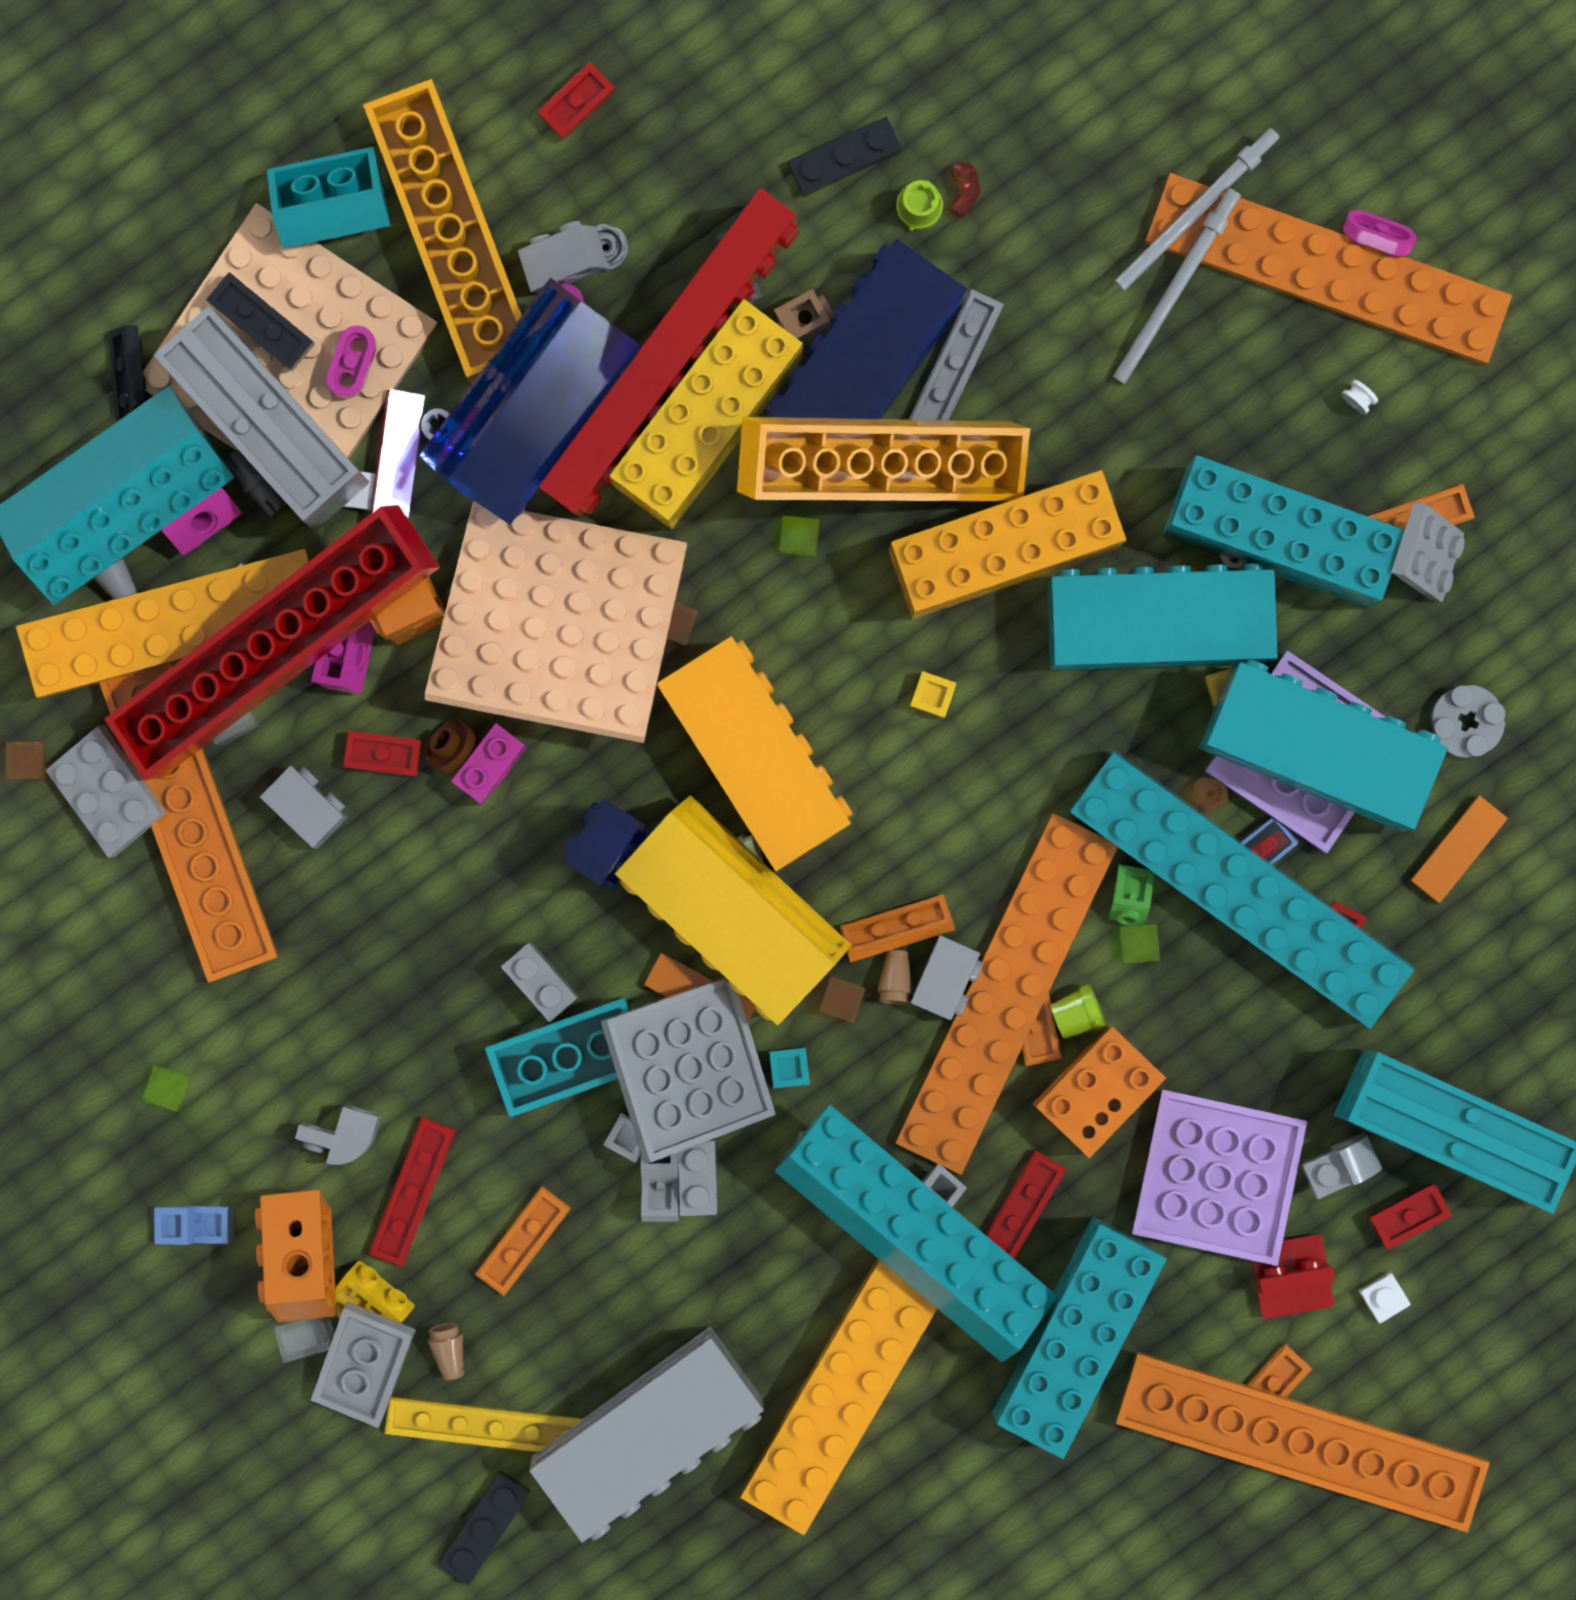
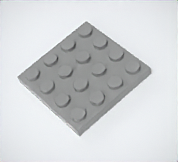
(687, 1069)

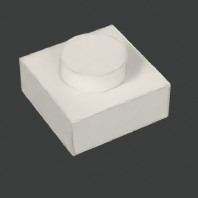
(1384, 1297)

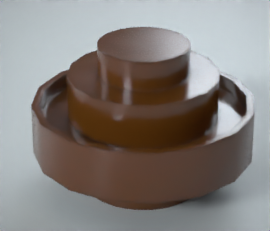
(450, 746)

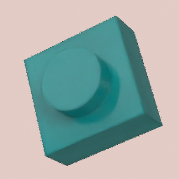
(789, 1067)

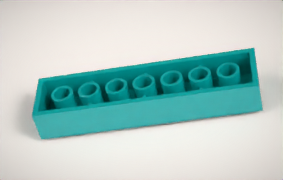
(916, 1234)

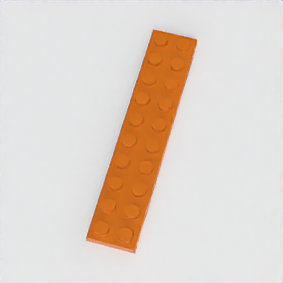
(1340, 274)
(202, 856)
(1006, 994)
(1302, 1441)

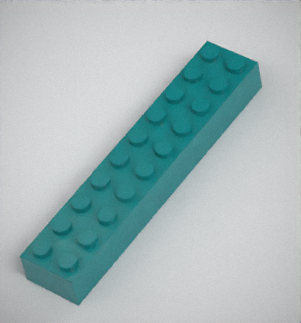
(1242, 889)

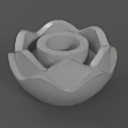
(617, 244)

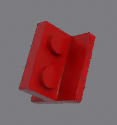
(1299, 1280)

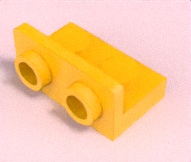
(370, 1291)

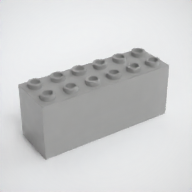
(261, 418)
(647, 1435)

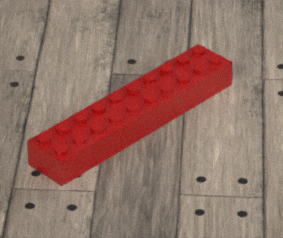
(671, 351)
(272, 642)

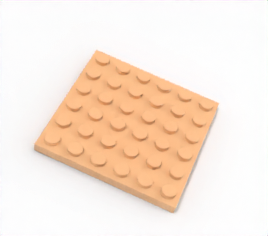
(322, 300)
(557, 623)

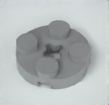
(1487, 714)

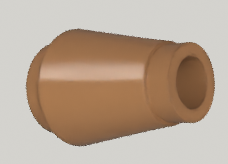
(895, 979)
(447, 1349)

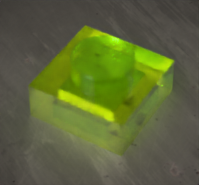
(799, 536)
(1139, 943)
(166, 1088)

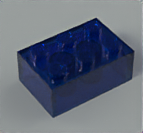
(604, 843)

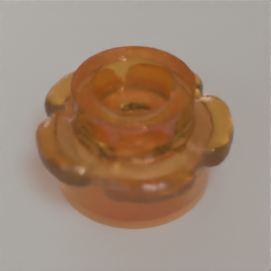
(1200, 796)

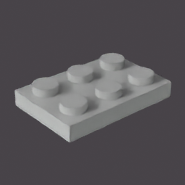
(1428, 552)
(106, 791)
(363, 1364)

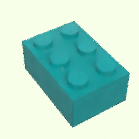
(328, 197)

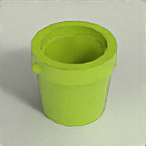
(919, 205)
(1078, 1013)

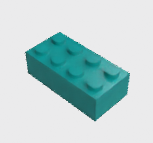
(555, 1060)

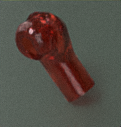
(969, 188)

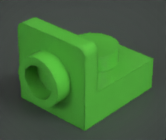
(1132, 895)

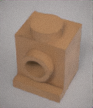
(817, 307)

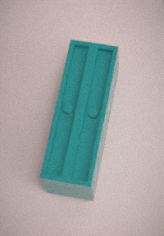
(111, 495)
(1284, 531)
(1161, 617)
(1323, 745)
(1458, 1130)
(1078, 1338)

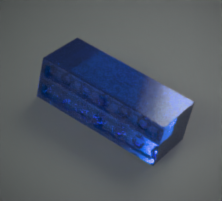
(874, 340)
(529, 401)

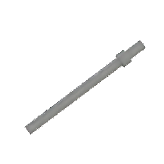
(1246, 160)
(1214, 224)

